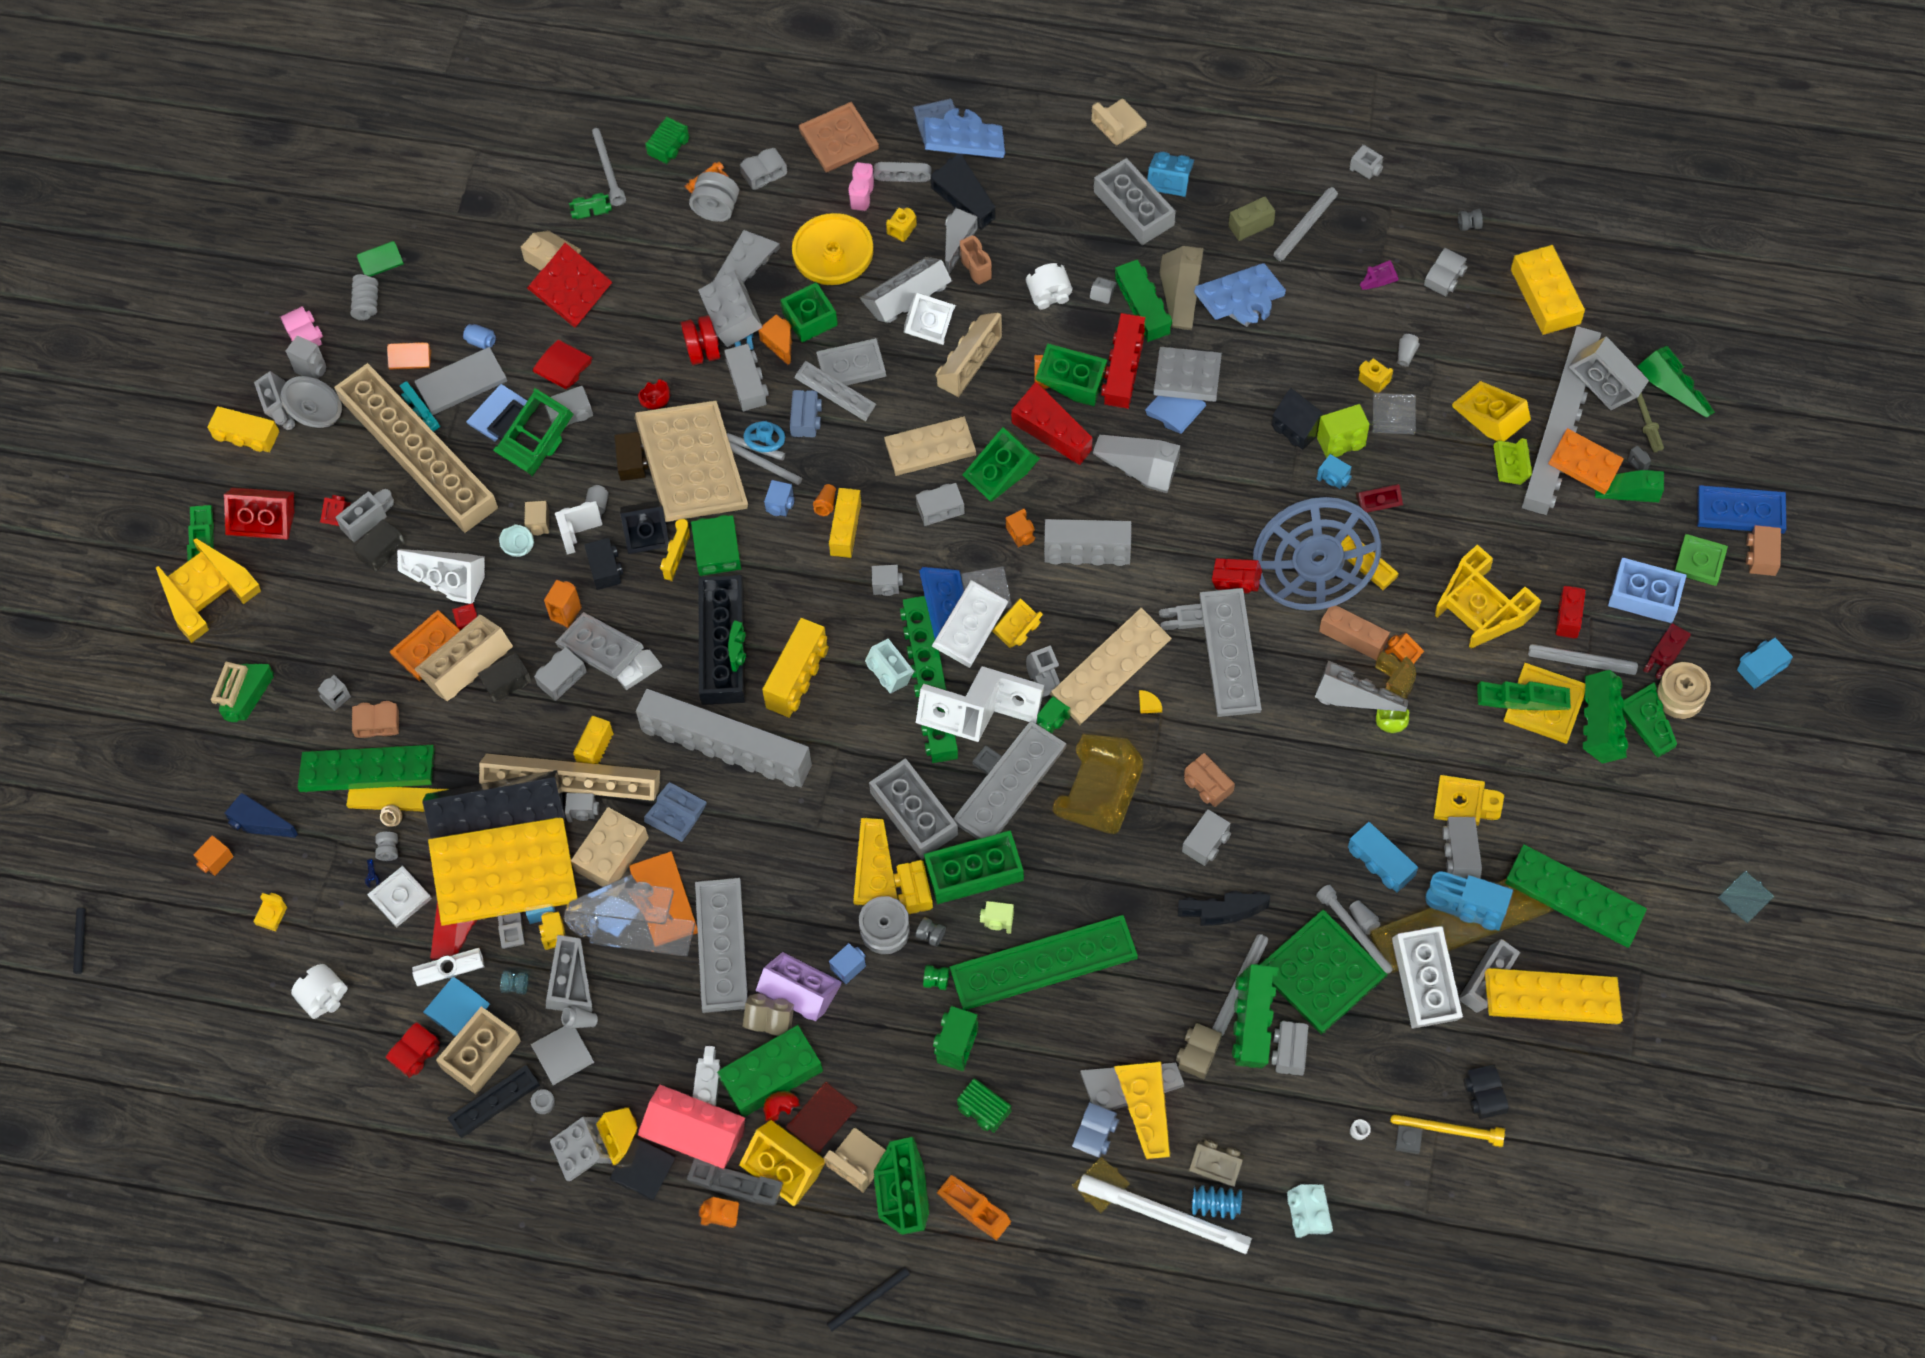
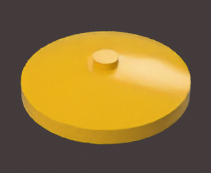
(832, 249)

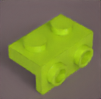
(1513, 461)

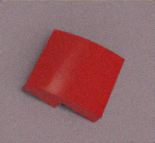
(562, 364)

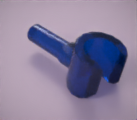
(371, 875)

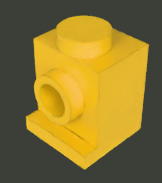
(901, 224)
(1375, 375)
(550, 929)

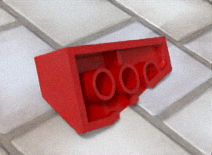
(448, 938)

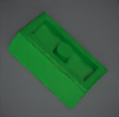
(380, 259)

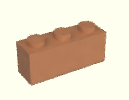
(1354, 631)

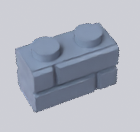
(804, 413)

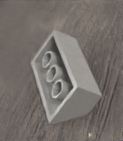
(898, 292)

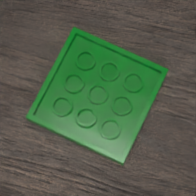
(1323, 971)

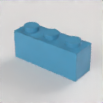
(1382, 857)

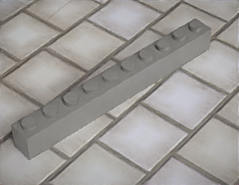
(1562, 416)

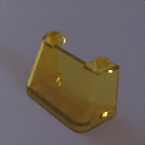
(1103, 783)

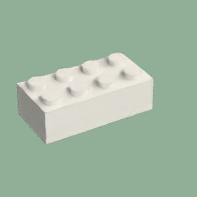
(1427, 977)

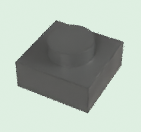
(1639, 459)
(1408, 1139)

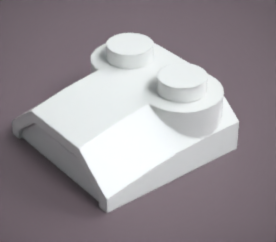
(928, 318)

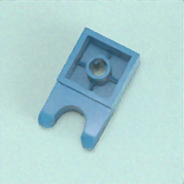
(1469, 899)

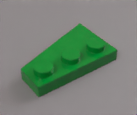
(1647, 717)

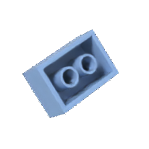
(1647, 590)

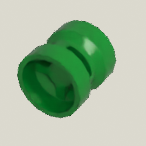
(936, 977)

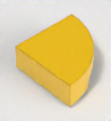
(1149, 702)

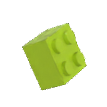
(1343, 431)

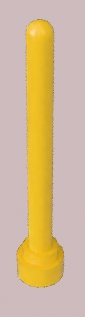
(1493, 1136)

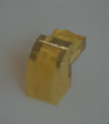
(1401, 674)

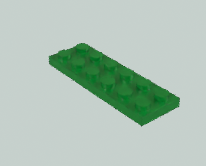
(366, 768)
(1575, 896)

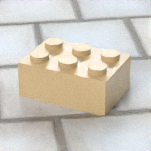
(609, 848)
(478, 1050)

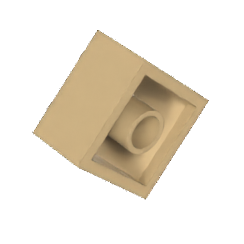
(542, 247)

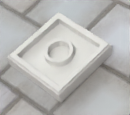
(399, 896)

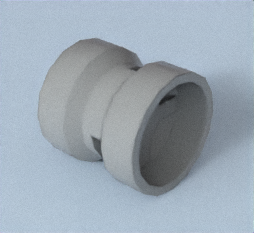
(386, 846)

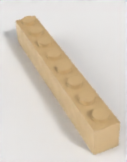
(576, 776)

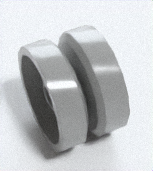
(714, 196)
(884, 925)

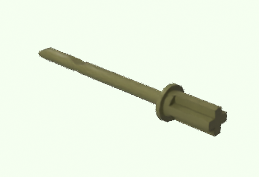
(1650, 428)

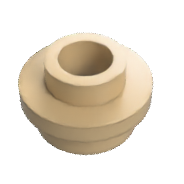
(386, 817)

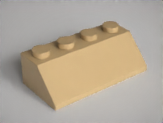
(970, 353)
(464, 657)

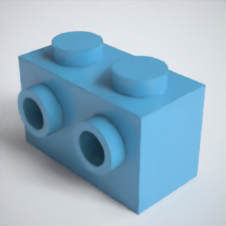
(1764, 663)

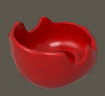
(654, 395)
(779, 1102)

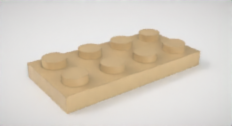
(930, 446)

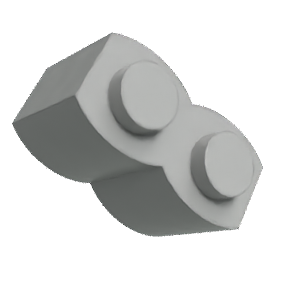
(763, 168)
(1445, 272)

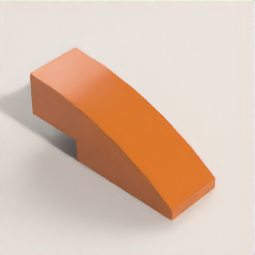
(974, 1207)

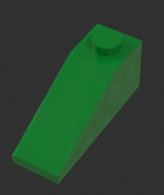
(1635, 486)

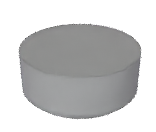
(542, 1101)

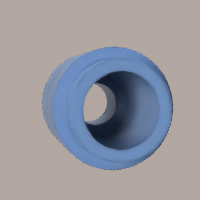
(479, 336)

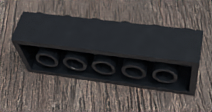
(719, 605)
(494, 804)

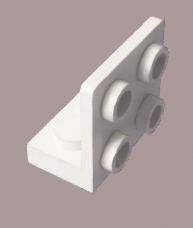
(577, 520)

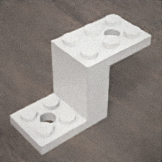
(971, 714)

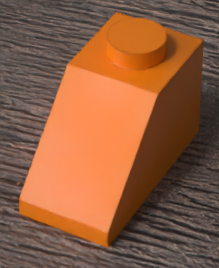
(777, 337)

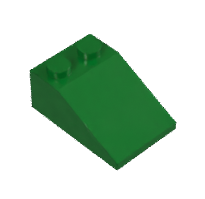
(1072, 373)
(1000, 464)

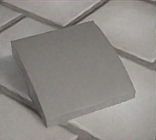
(562, 1054)

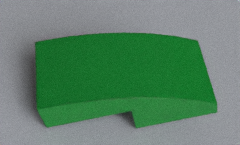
(735, 646)

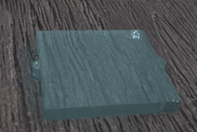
(1746, 897)

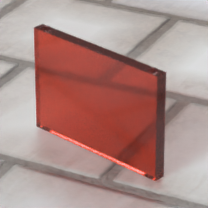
(821, 1117)

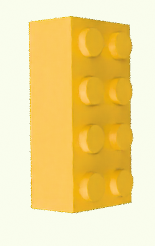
(1547, 289)
(795, 668)

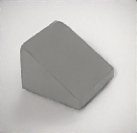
(1102, 290)

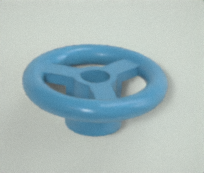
(764, 433)

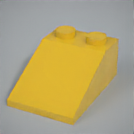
(1493, 411)

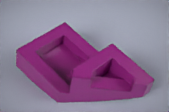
(1379, 276)

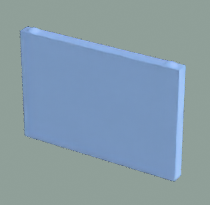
(492, 408)

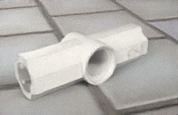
(434, 971)

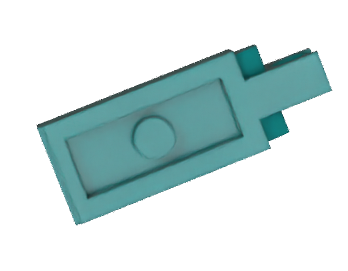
(419, 407)

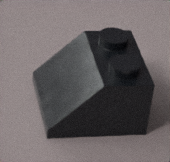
(1297, 419)
(644, 527)

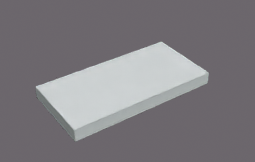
(970, 623)

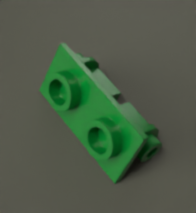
(597, 203)

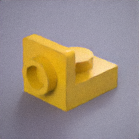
(270, 912)

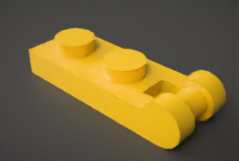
(675, 550)

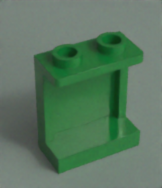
(716, 545)

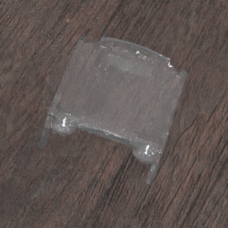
(630, 918)

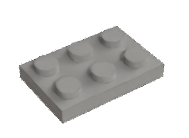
(853, 362)

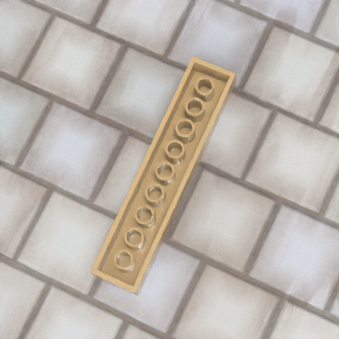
(416, 448)

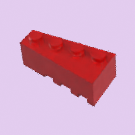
(1124, 361)
(1048, 422)

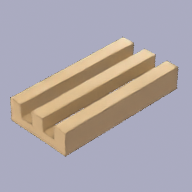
(236, 688)

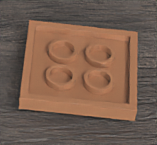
(838, 137)

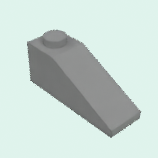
(958, 227)

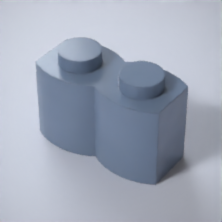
(1095, 1130)

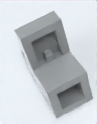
(1042, 667)

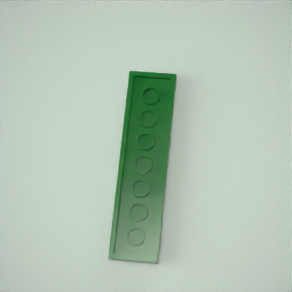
(1043, 962)

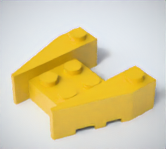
(202, 582)
(1482, 604)

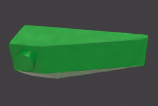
(1665, 372)

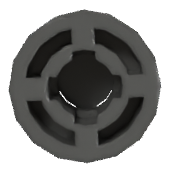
(1470, 220)
(930, 931)

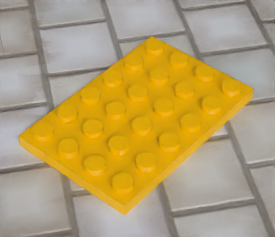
(502, 871)

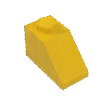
(617, 1132)

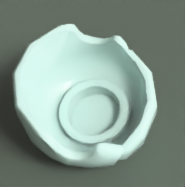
(516, 540)

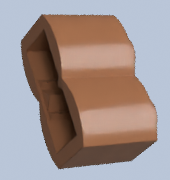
(975, 259)
(375, 719)

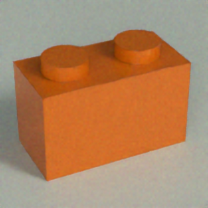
(562, 603)

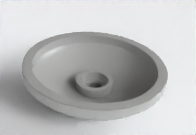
(311, 402)

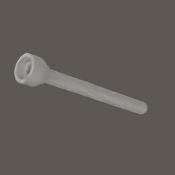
(615, 195)
(1328, 896)

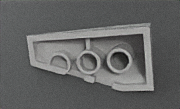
(1343, 689)

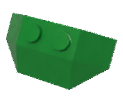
(902, 1187)

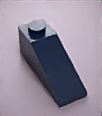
(256, 819)

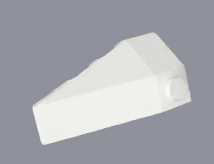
(450, 573)

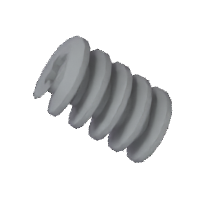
(364, 297)

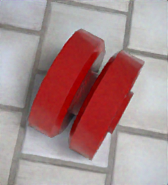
(700, 340)

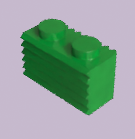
(667, 140)
(983, 1106)

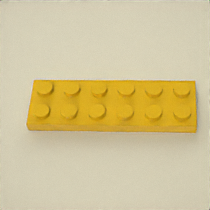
(1553, 996)

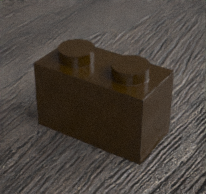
(630, 456)

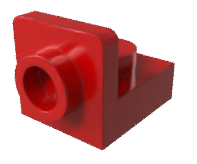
(332, 508)

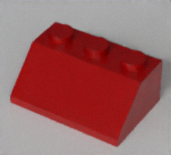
(258, 513)

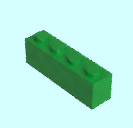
(1142, 299)

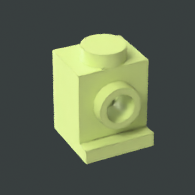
(998, 916)

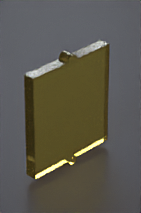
(1105, 1172)

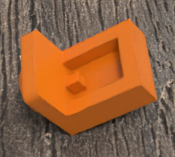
(719, 1212)

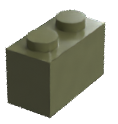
(1251, 218)

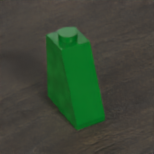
(254, 685)

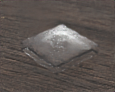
(1394, 413)

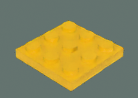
(1549, 723)

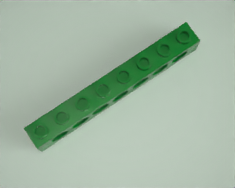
(912, 610)

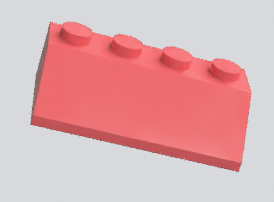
(692, 1126)

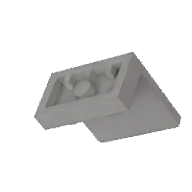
(579, 1147)

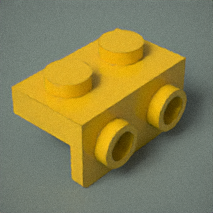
(1017, 623)

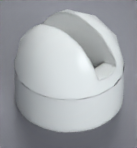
(1362, 1127)

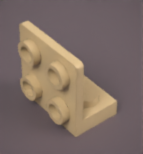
(1117, 121)
(855, 1159)

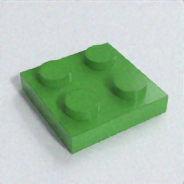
(1701, 559)

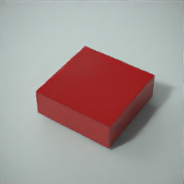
(464, 615)

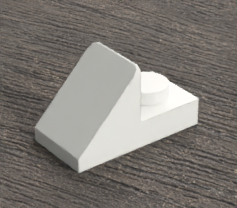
(638, 669)

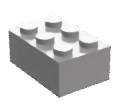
(730, 308)
(1608, 373)

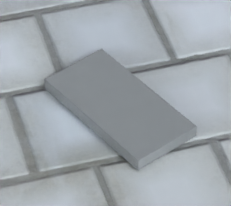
(460, 381)
(599, 645)

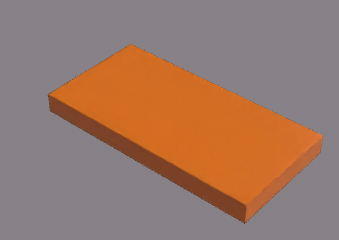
(663, 872)

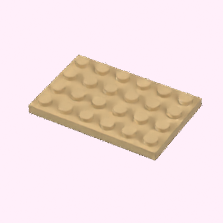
(691, 460)

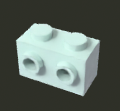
(889, 666)

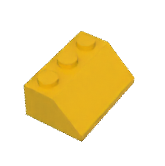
(783, 1158)

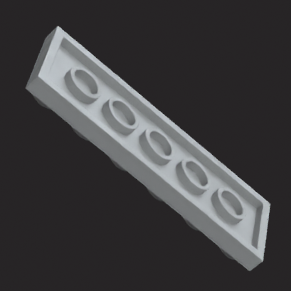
(1230, 652)
(1010, 782)
(721, 945)

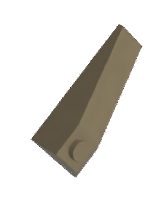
(1179, 276)

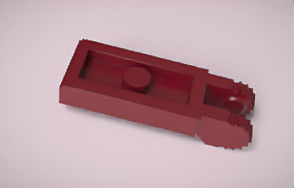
(1668, 649)

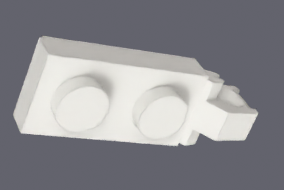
(706, 1077)

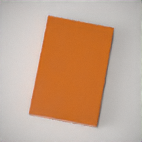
(424, 642)

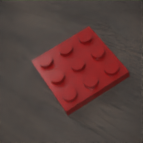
(569, 285)

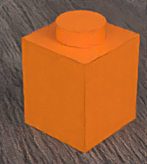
(212, 856)

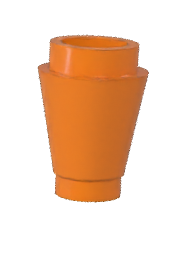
(824, 502)

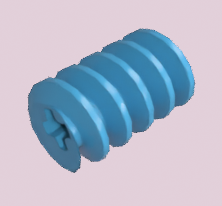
(1216, 1202)

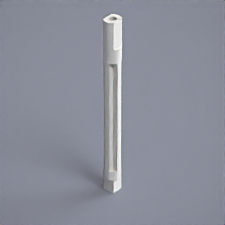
(1163, 1213)

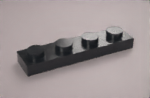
(493, 1101)

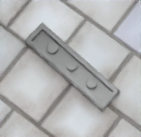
(835, 390)

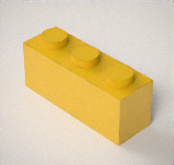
(243, 429)
(845, 522)

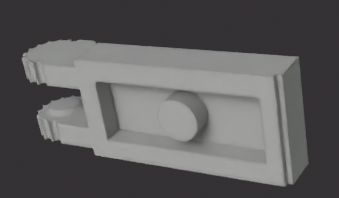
(1187, 617)

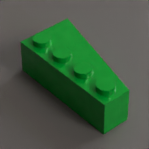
(1605, 717)
(1253, 1016)

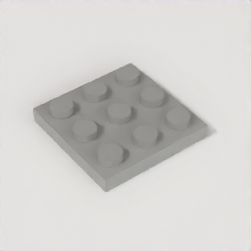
(1187, 374)

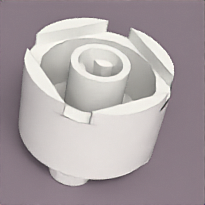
(1049, 285)
(319, 991)

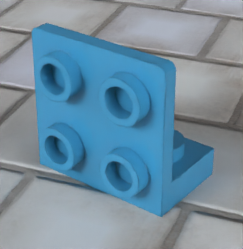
(1170, 173)

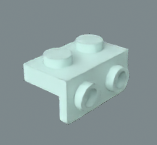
(1309, 1210)

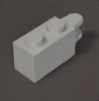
(269, 392)
(365, 514)

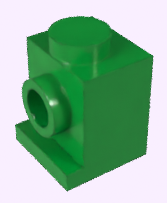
(1053, 715)

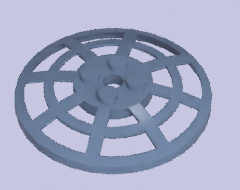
(1314, 546)

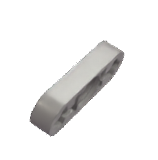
(891, 172)

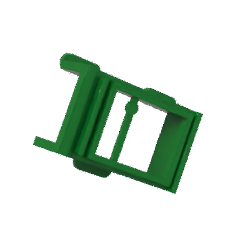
(520, 455)

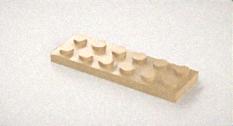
(1111, 665)

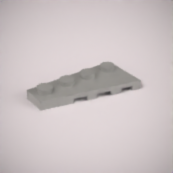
(748, 255)
(1106, 1091)

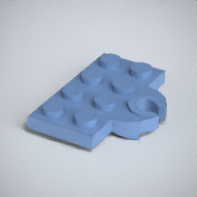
(963, 135)
(1241, 294)

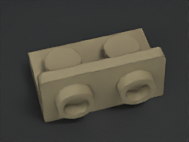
(1217, 1162)

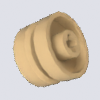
(1683, 690)

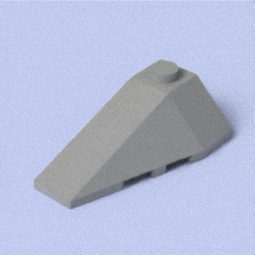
(1144, 459)

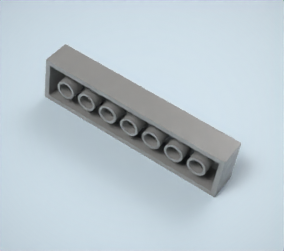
(724, 738)

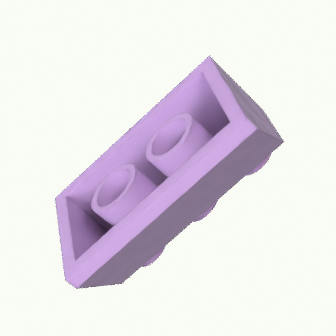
(798, 984)

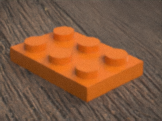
(1585, 461)

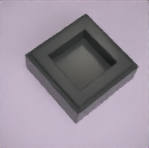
(986, 759)

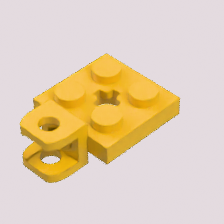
(1479, 801)

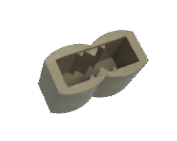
(768, 1015)
(1199, 1051)

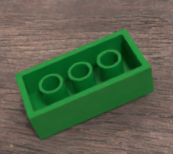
(973, 867)
(770, 1069)

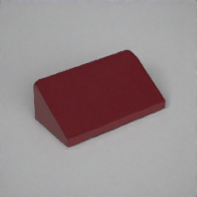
(1380, 498)

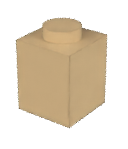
(537, 517)

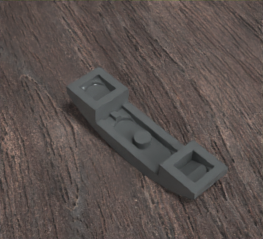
(734, 1183)

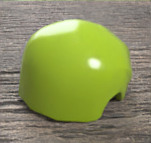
(1392, 721)

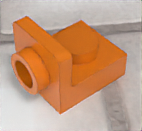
(1404, 646)

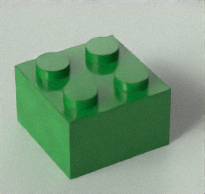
(809, 312)
(956, 1038)

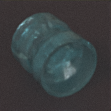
(514, 982)

